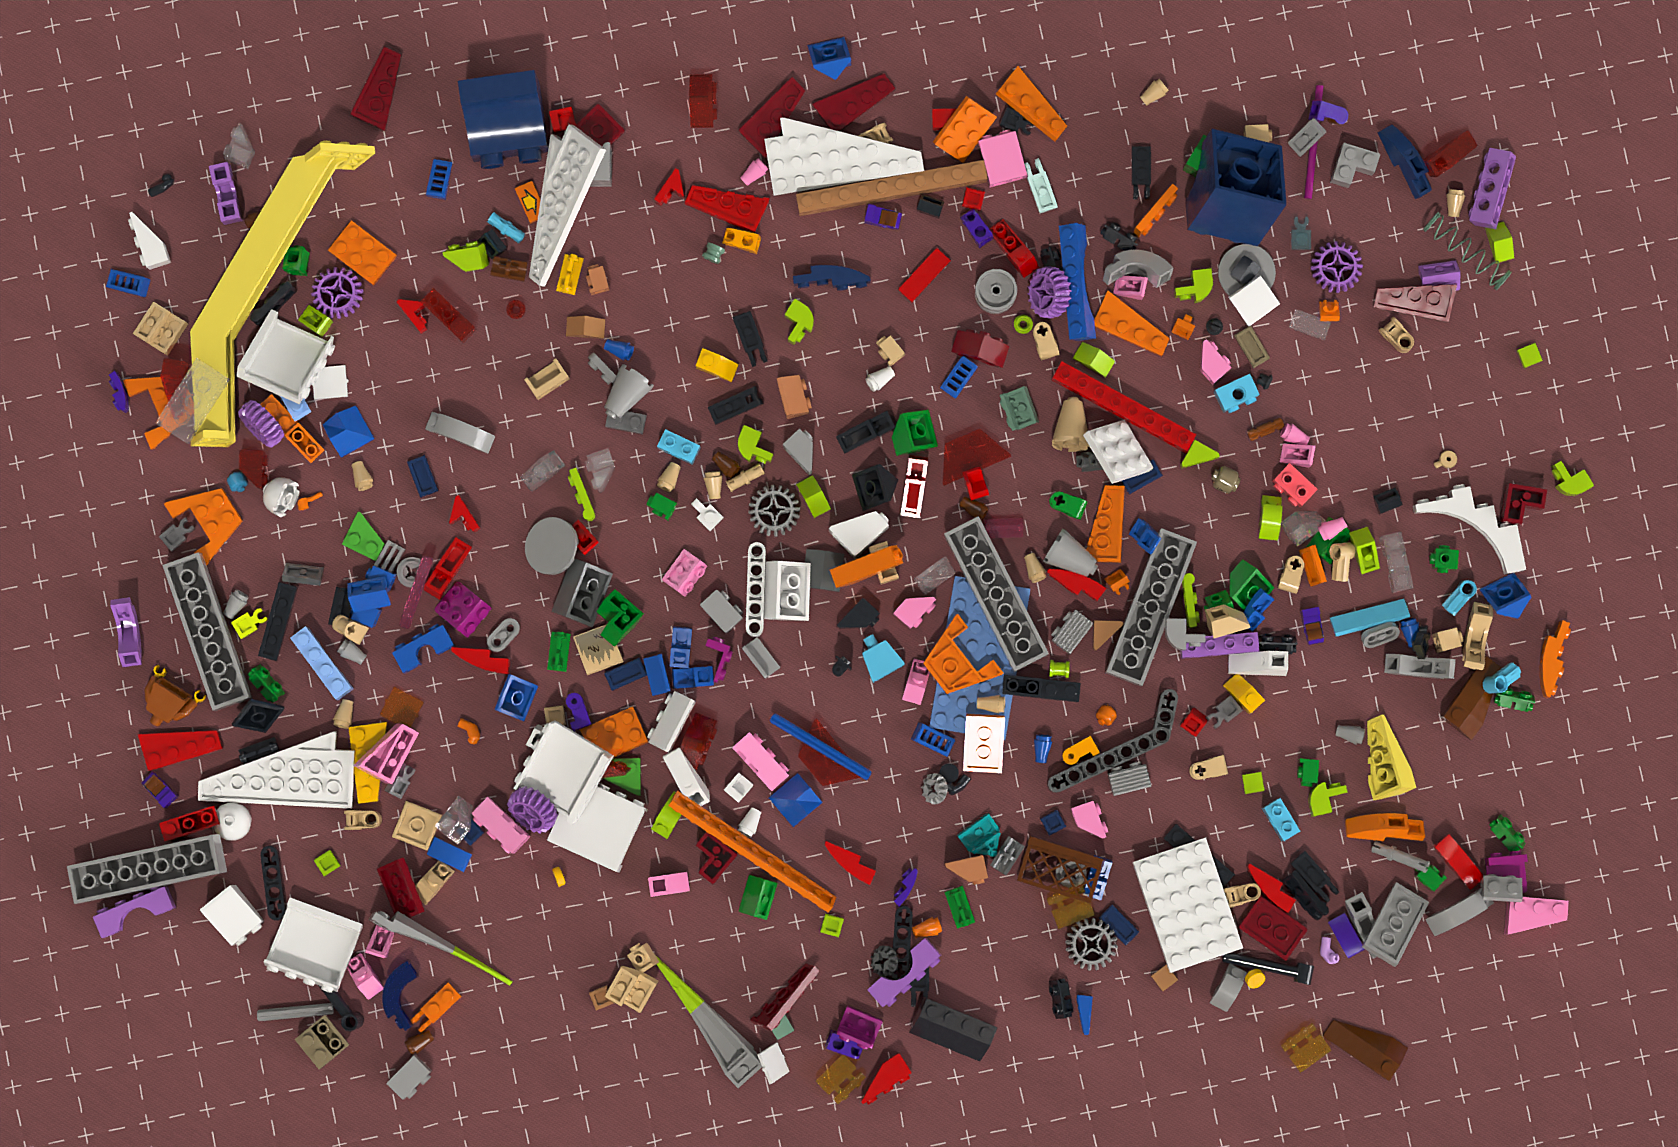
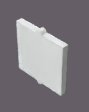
(331, 383)
(773, 1063)

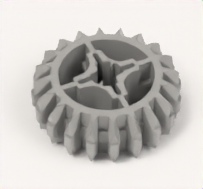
(765, 511)
(1078, 933)

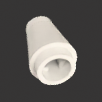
(879, 378)
(749, 823)

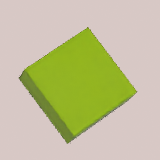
(1529, 355)
(1253, 783)
(327, 863)
(832, 925)

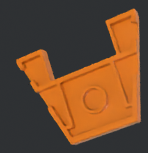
(159, 398)
(213, 513)
(951, 666)

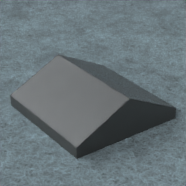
(820, 568)

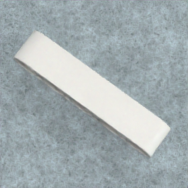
(755, 580)

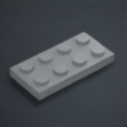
(1395, 924)

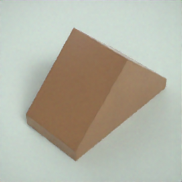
(585, 327)
(1103, 631)

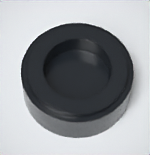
(949, 772)

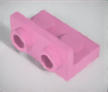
(684, 573)

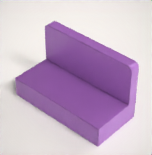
(1440, 273)

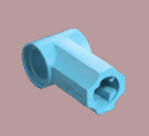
(1458, 598)
(1502, 679)

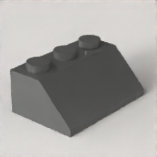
(582, 592)

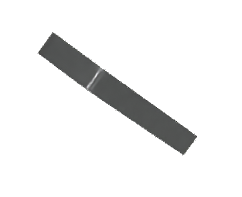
(1116, 751)

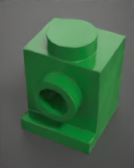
(296, 261)
(661, 506)
(1308, 772)
(1430, 878)

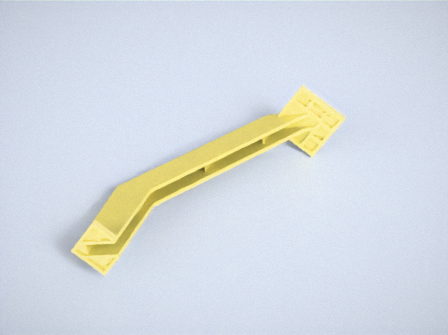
(252, 269)

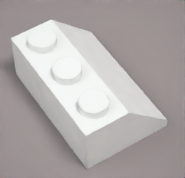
(787, 591)
(671, 721)

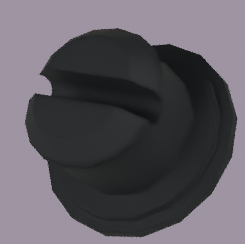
(1214, 326)
(1264, 381)

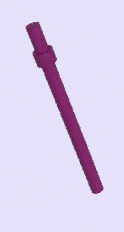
(1312, 153)

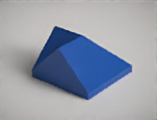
(830, 56)
(348, 431)
(1507, 596)
(795, 800)

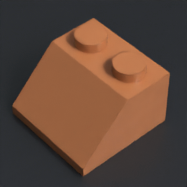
(793, 396)
(969, 869)

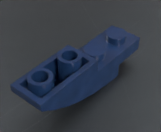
(1407, 157)
(840, 277)

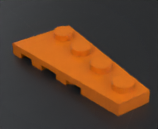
(1107, 530)

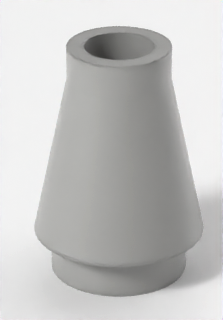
(235, 603)
(351, 651)
(1351, 733)

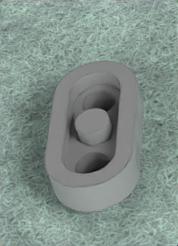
(596, 363)
(502, 634)
(1380, 634)

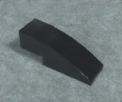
(867, 431)

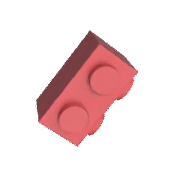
(1294, 486)

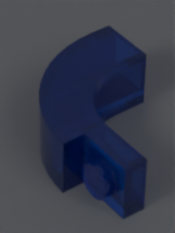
(392, 993)

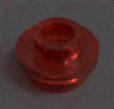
(515, 303)

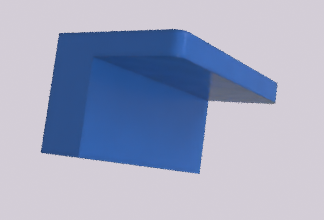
(368, 594)
(657, 675)

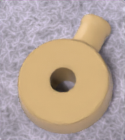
(1443, 460)

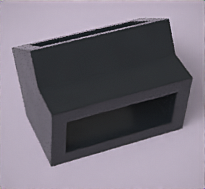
(930, 206)
(493, 244)
(1245, 270)
(1387, 500)

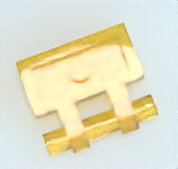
(1070, 913)
(1310, 1052)
(836, 1074)

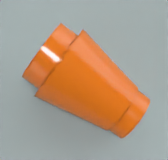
(927, 928)

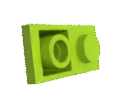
(468, 257)

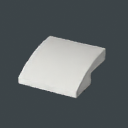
(1254, 300)

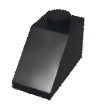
(860, 616)

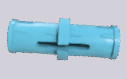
(506, 227)

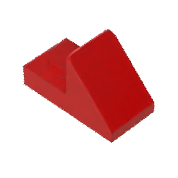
(672, 184)
(411, 308)
(459, 511)
(585, 538)

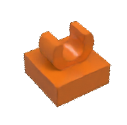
(1329, 311)
(1183, 327)
(1117, 580)

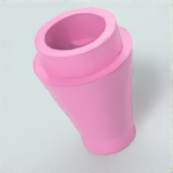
(754, 171)
(1294, 435)
(1332, 528)

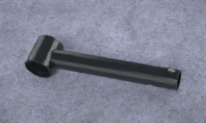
(1302, 972)
(344, 1010)

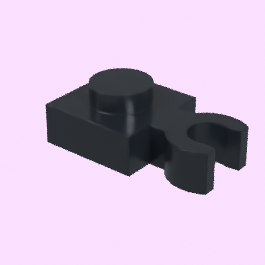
(1013, 121)
(1420, 644)

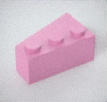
(388, 754)
(761, 761)
(500, 825)
(1533, 914)

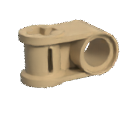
(875, 134)
(1396, 335)
(1045, 344)
(1290, 578)
(350, 629)
(1211, 768)
(359, 819)
(1240, 895)

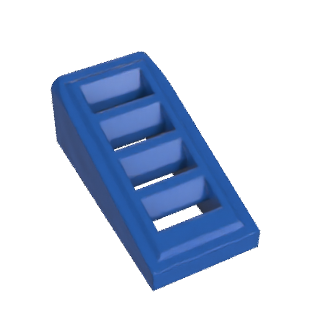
(438, 194)
(139, 287)
(969, 364)
(918, 732)
(1084, 1006)

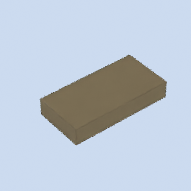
(1251, 347)

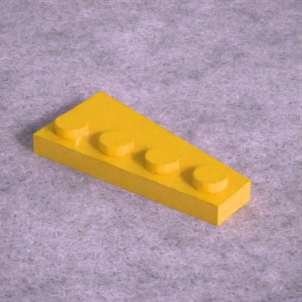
(362, 740)

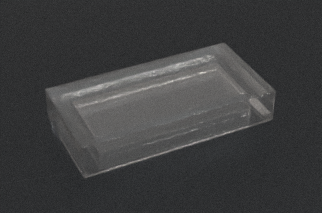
(1309, 324)

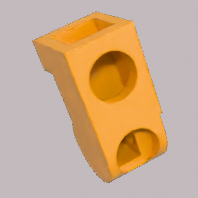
(742, 240)
(1073, 753)

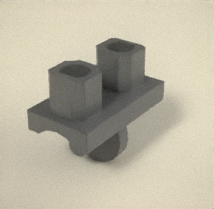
(1088, 462)
(1007, 855)

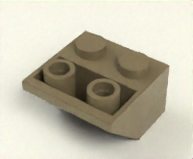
(322, 1042)

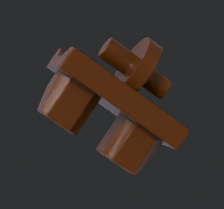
(509, 269)

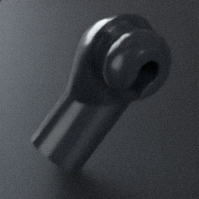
(162, 187)
(959, 786)

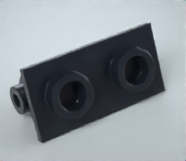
(1114, 232)
(1051, 257)
(340, 604)
(1286, 642)
(841, 666)
(258, 750)
(1061, 1008)

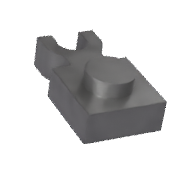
(175, 536)
(1226, 710)
(401, 781)

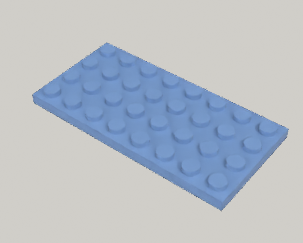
(980, 648)

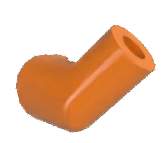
(472, 730)

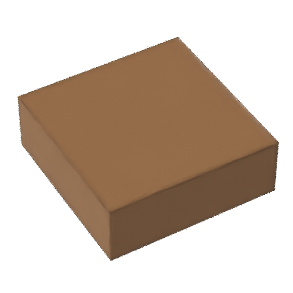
(1164, 978)
(599, 999)

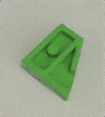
(363, 538)
(631, 781)

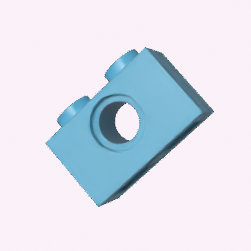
(1245, 386)
(678, 447)
(1280, 819)

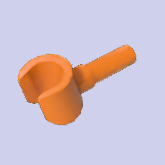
(303, 502)

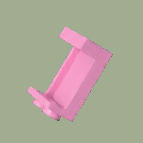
(1002, 158)

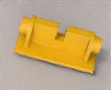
(569, 274)

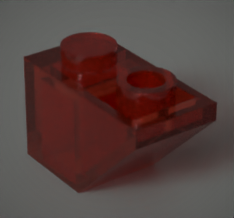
(252, 465)

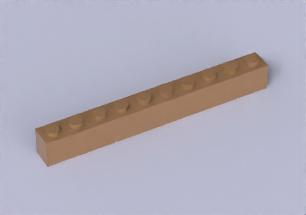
(891, 188)

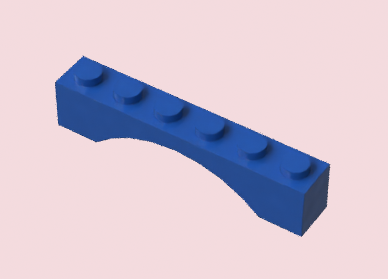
(1073, 248)

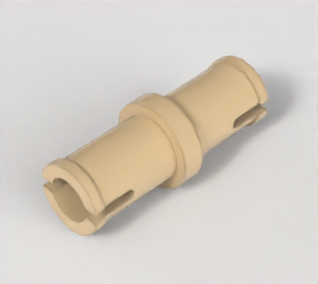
(745, 477)

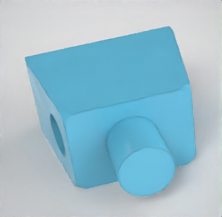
(880, 658)

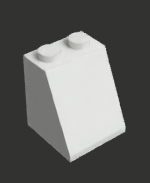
(860, 532)
(233, 915)

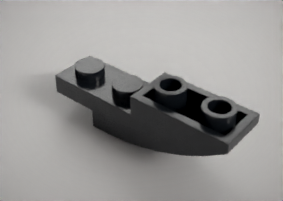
(1041, 688)

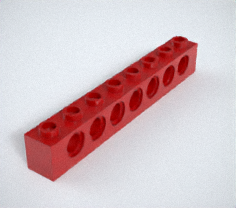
(1123, 407)

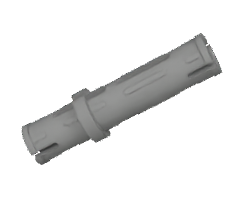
(1393, 853)

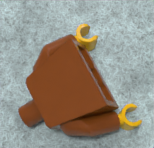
(167, 700)

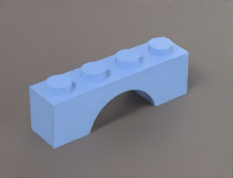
(321, 663)

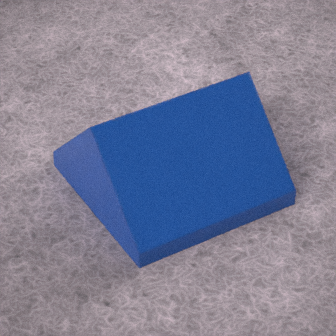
(516, 697)

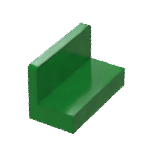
(1324, 546)
(758, 897)

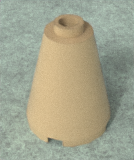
(1071, 427)

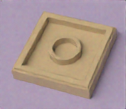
(416, 825)

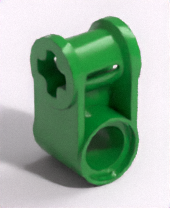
(1071, 505)

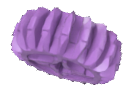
(1336, 258)
(338, 284)
(1049, 292)
(261, 423)
(532, 809)

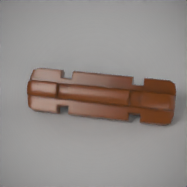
(1265, 429)

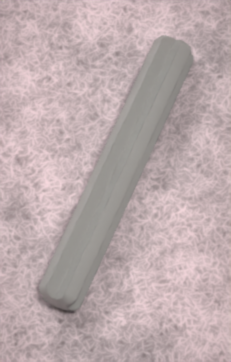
(295, 1012)

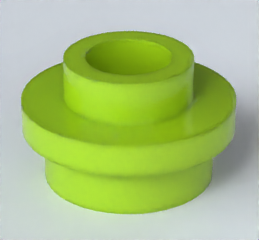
(1025, 318)

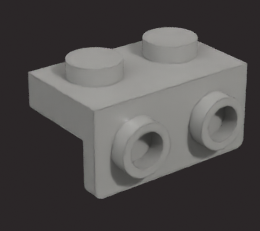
(1501, 888)

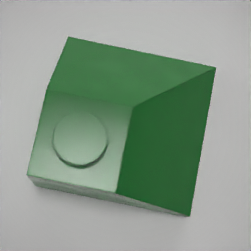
(914, 433)
(1245, 582)

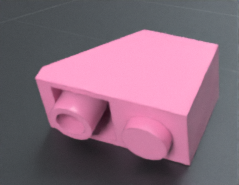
(1212, 364)
(913, 609)
(916, 682)
(1087, 818)
(668, 884)
(364, 976)

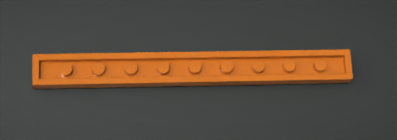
(752, 851)

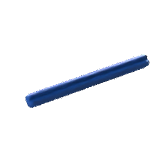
(820, 746)

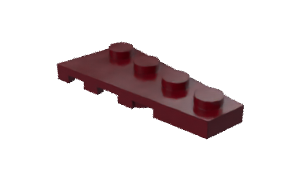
(785, 998)

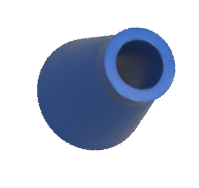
(620, 349)
(1410, 628)
(1042, 747)

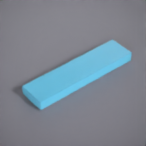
(1369, 617)

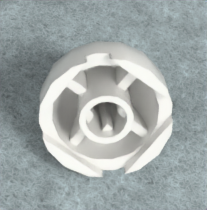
(280, 495)
(233, 820)

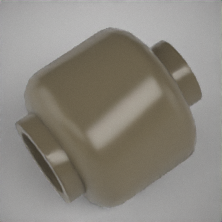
(1225, 479)

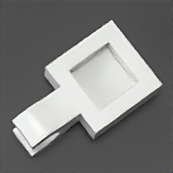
(708, 516)

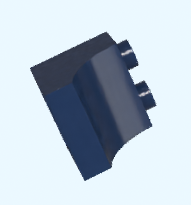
(504, 118)
(1236, 188)

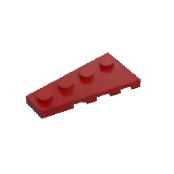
(736, 209)
(171, 748)

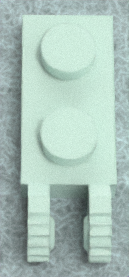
(1041, 188)

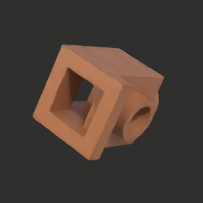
(597, 279)

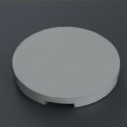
(1232, 258)
(551, 546)

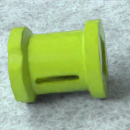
(1059, 668)

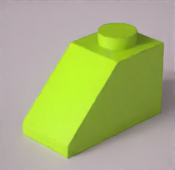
(1365, 550)

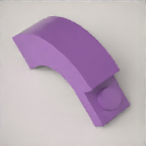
(128, 632)

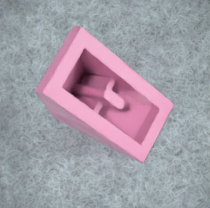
(1130, 287)
(1297, 454)
(380, 942)

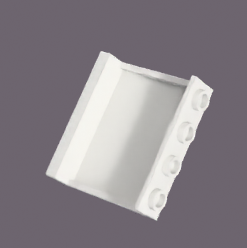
(284, 359)
(564, 769)
(602, 829)
(313, 945)

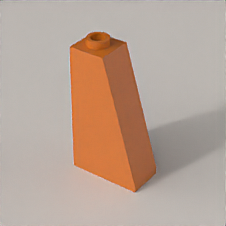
(866, 566)

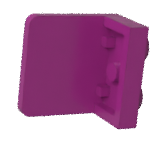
(462, 609)
(718, 644)
(1508, 865)
(859, 1027)

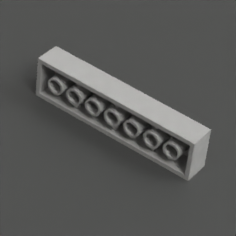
(996, 594)
(1150, 608)
(207, 631)
(147, 868)

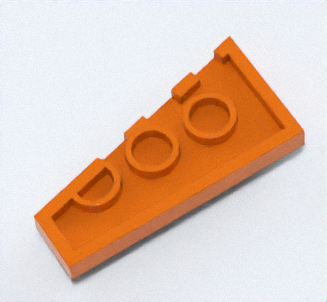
(1030, 103)
(1128, 325)

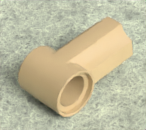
(1341, 555)

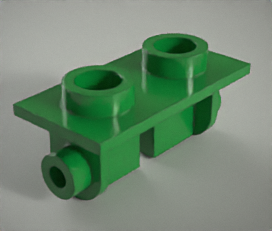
(558, 651)
(261, 676)
(1523, 700)
(1502, 828)
(959, 907)

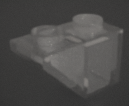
(240, 149)
(602, 468)
(542, 470)
(1302, 525)
(456, 820)

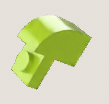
(1201, 286)
(802, 317)
(748, 447)
(1571, 485)
(1270, 517)
(1319, 797)
(666, 820)

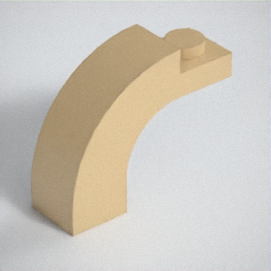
(1476, 636)

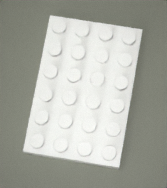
(1187, 905)

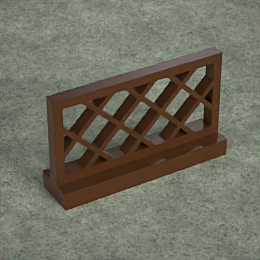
(1065, 853)

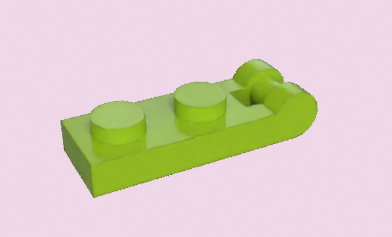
(581, 496)
(1190, 599)

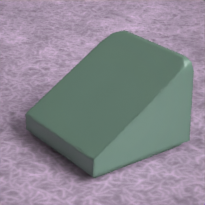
(783, 1028)

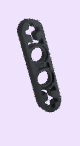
(270, 883)
(905, 943)

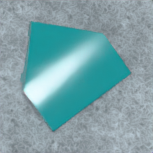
(981, 836)

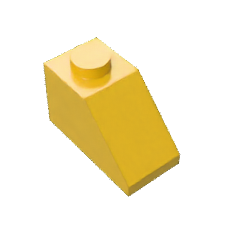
(716, 365)
(1244, 693)

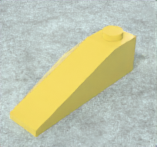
(1389, 769)

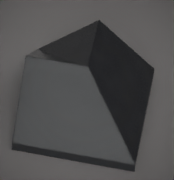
(874, 486)
(258, 715)

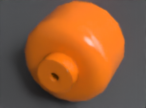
(1106, 715)

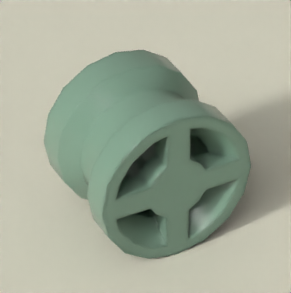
(713, 253)

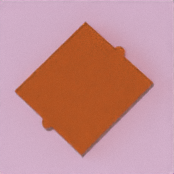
(401, 708)

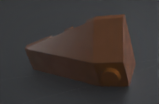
(1471, 703)
(1374, 1050)

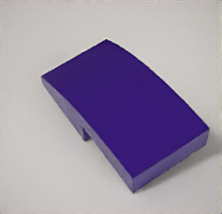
(121, 398)
(909, 880)
(1346, 935)

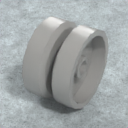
(993, 302)

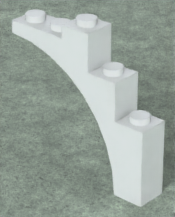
(1461, 506)

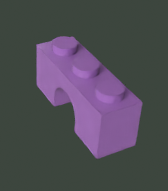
(226, 193)

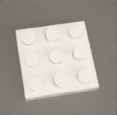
(1118, 451)

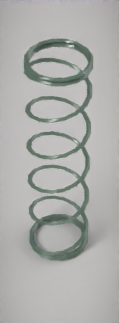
(1500, 281)

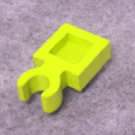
(247, 624)

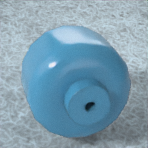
(237, 481)

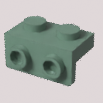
(1018, 408)

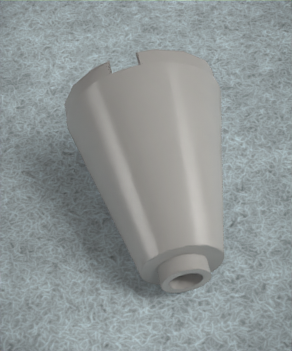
(626, 392)
(1070, 555)

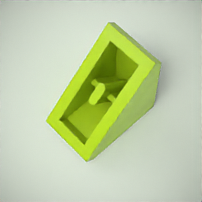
(1500, 242)
(315, 320)
(1094, 359)
(1198, 454)
(813, 496)

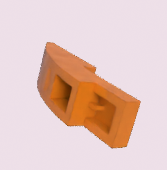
(293, 429)
(1550, 667)
(1384, 825)

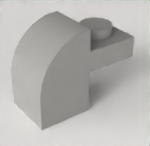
(1176, 635)
(1228, 988)

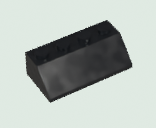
(952, 1029)

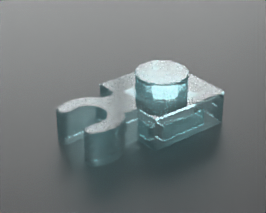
(1301, 237)

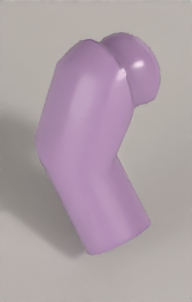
(1327, 953)

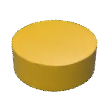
(558, 876)
(1254, 978)

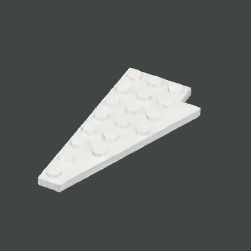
(823, 157)
(566, 181)
(297, 776)

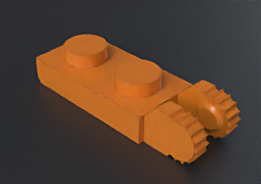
(437, 1006)

